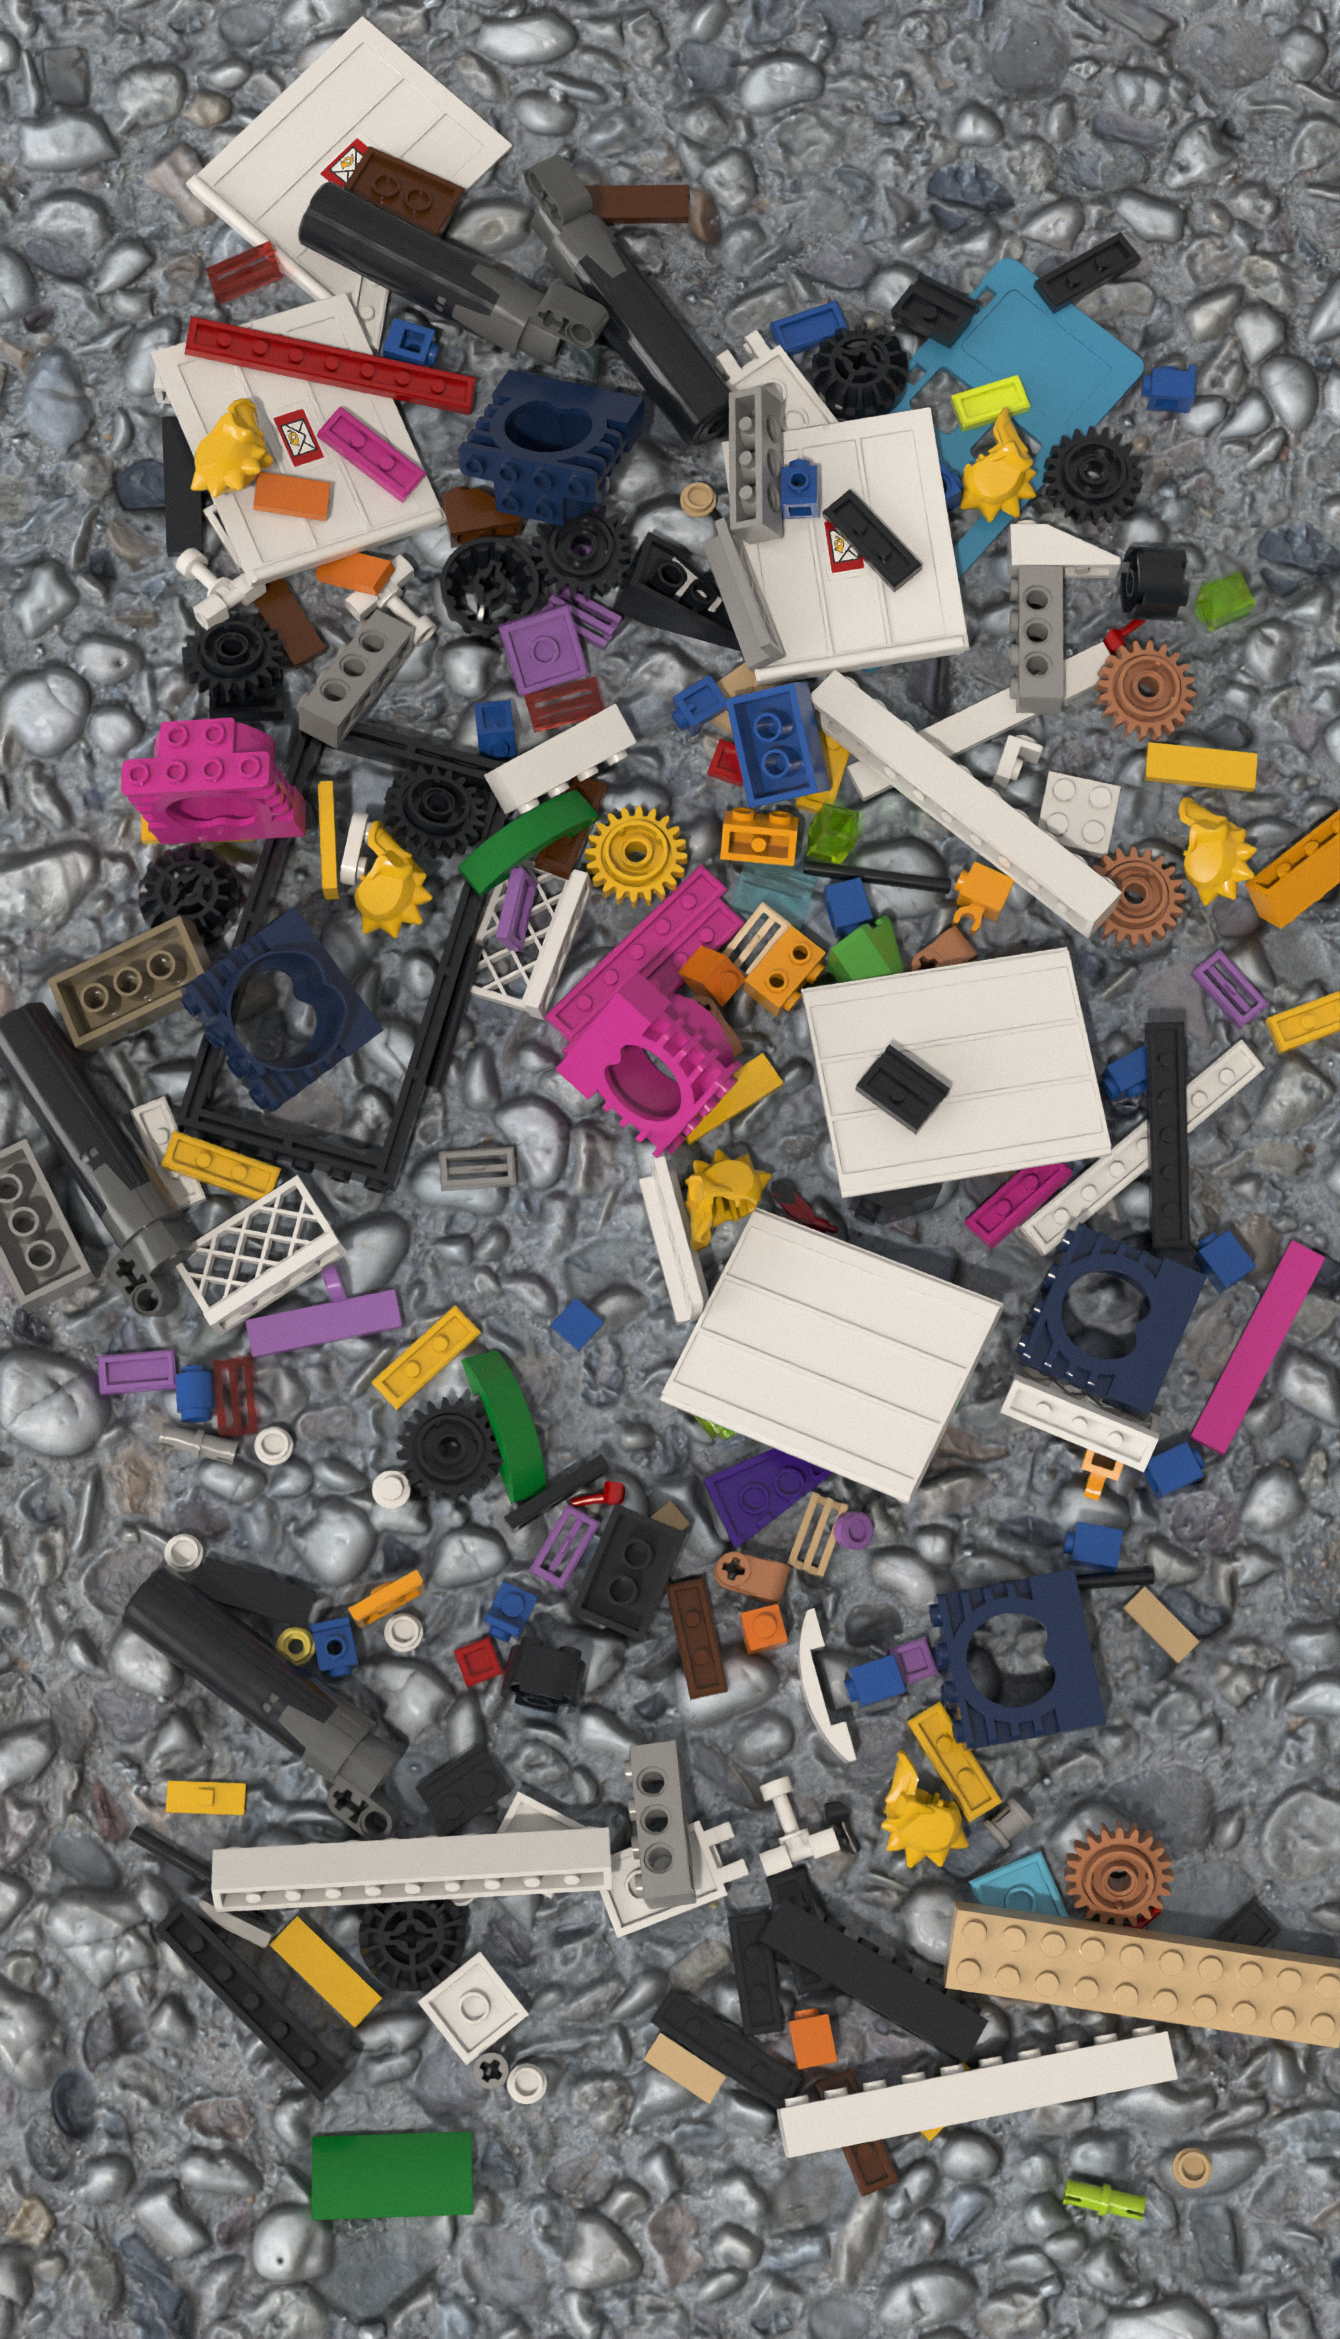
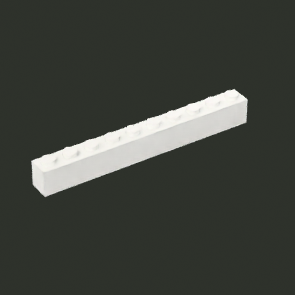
(964, 804)
(411, 1869)
(976, 2093)

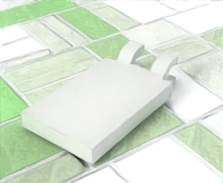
(779, 376)
(631, 1913)

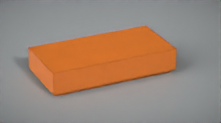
(291, 496)
(357, 573)

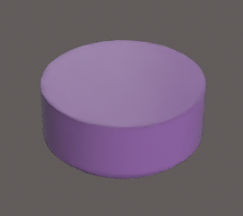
(334, 1283)
(853, 1530)

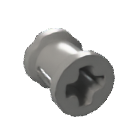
(1008, 1823)
(479, 2073)

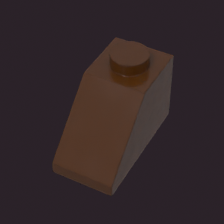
(474, 515)

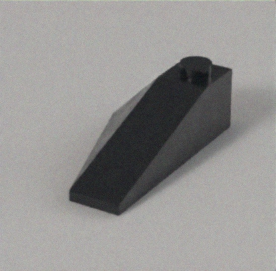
(673, 595)

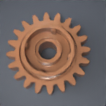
(1156, 672)
(1155, 890)
(1112, 1852)

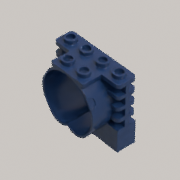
(550, 445)
(340, 1013)
(1122, 1382)
(1075, 1696)

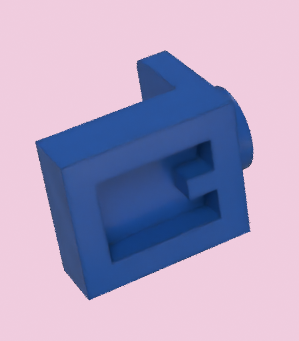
(698, 705)
(495, 729)
(509, 1612)

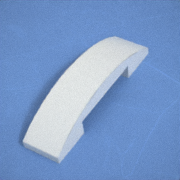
(836, 1735)

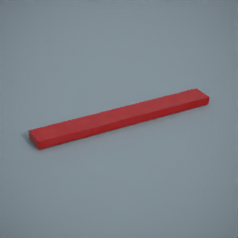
(329, 365)

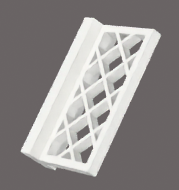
(555, 947)
(672, 1240)
(273, 1282)
(1080, 1418)

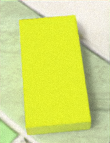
(984, 403)

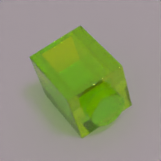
(1223, 602)
(832, 833)

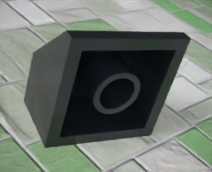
(894, 1204)

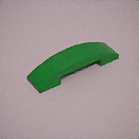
(524, 838)
(511, 1424)

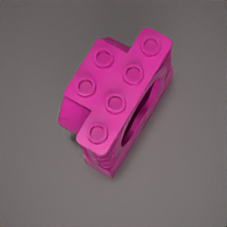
(213, 785)
(676, 1031)

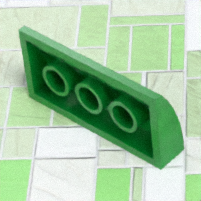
(392, 2175)

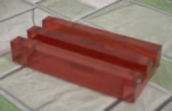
(245, 278)
(568, 717)
(232, 1365)

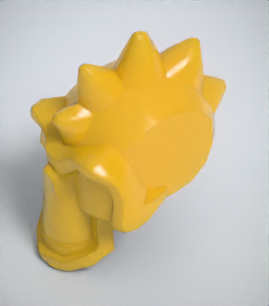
(231, 452)
(1002, 476)
(1214, 853)
(392, 886)
(722, 1193)
(919, 1820)

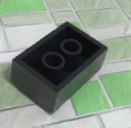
(630, 1572)

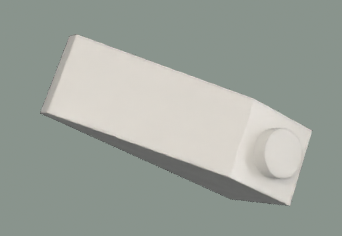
(1048, 546)

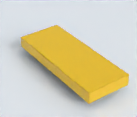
(206, 1798)

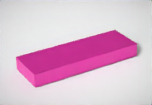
(371, 454)
(1016, 1202)

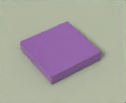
(543, 649)

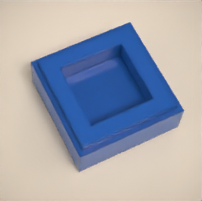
(577, 1324)

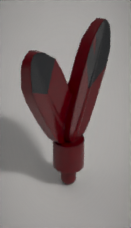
(798, 1209)

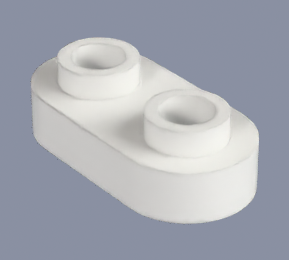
(353, 861)

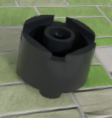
(1153, 583)
(544, 1676)

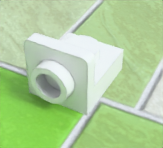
(1012, 757)

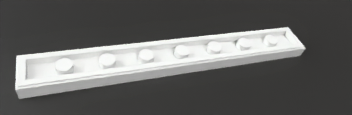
(987, 719)
(1130, 1155)

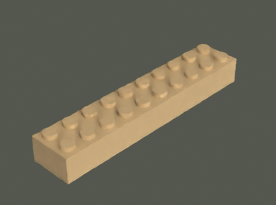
(1143, 1974)

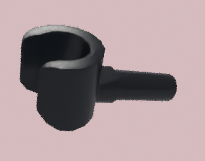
(836, 1813)

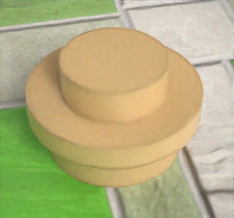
(698, 500)
(1191, 2168)

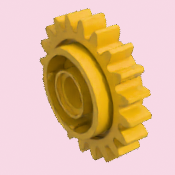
(636, 878)

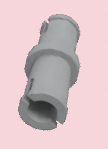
(198, 1443)

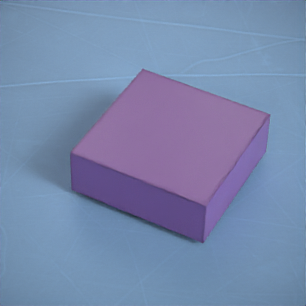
(914, 1661)

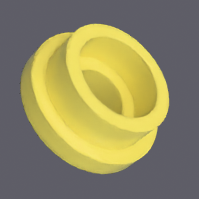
(304, 1636)

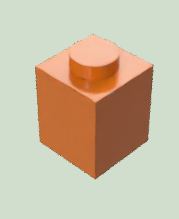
(711, 975)
(763, 1629)
(811, 2039)

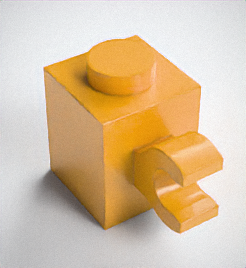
(981, 894)
(1100, 1468)

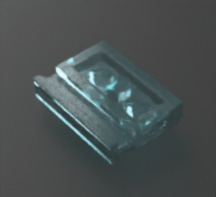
(779, 887)

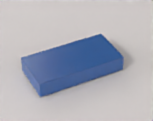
(807, 328)

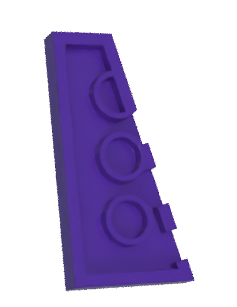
(760, 1491)

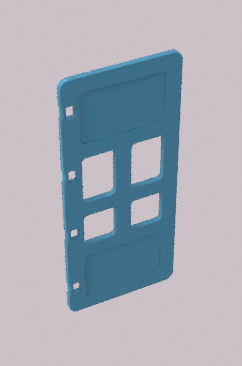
(1064, 361)

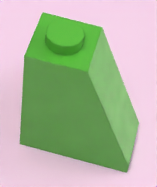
(866, 953)

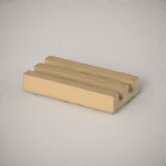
(773, 916)
(828, 1504)

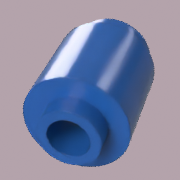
(195, 1394)

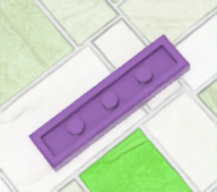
(323, 1324)

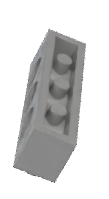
(755, 465)
(1043, 587)
(355, 678)
(676, 1883)

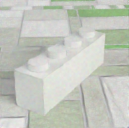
(560, 759)

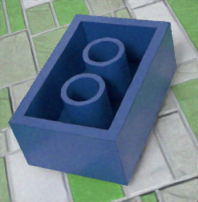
(778, 744)

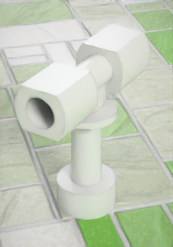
(222, 592)
(362, 604)
(796, 1843)

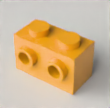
(759, 837)
(784, 972)

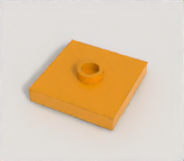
(387, 1598)

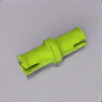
(1104, 2200)

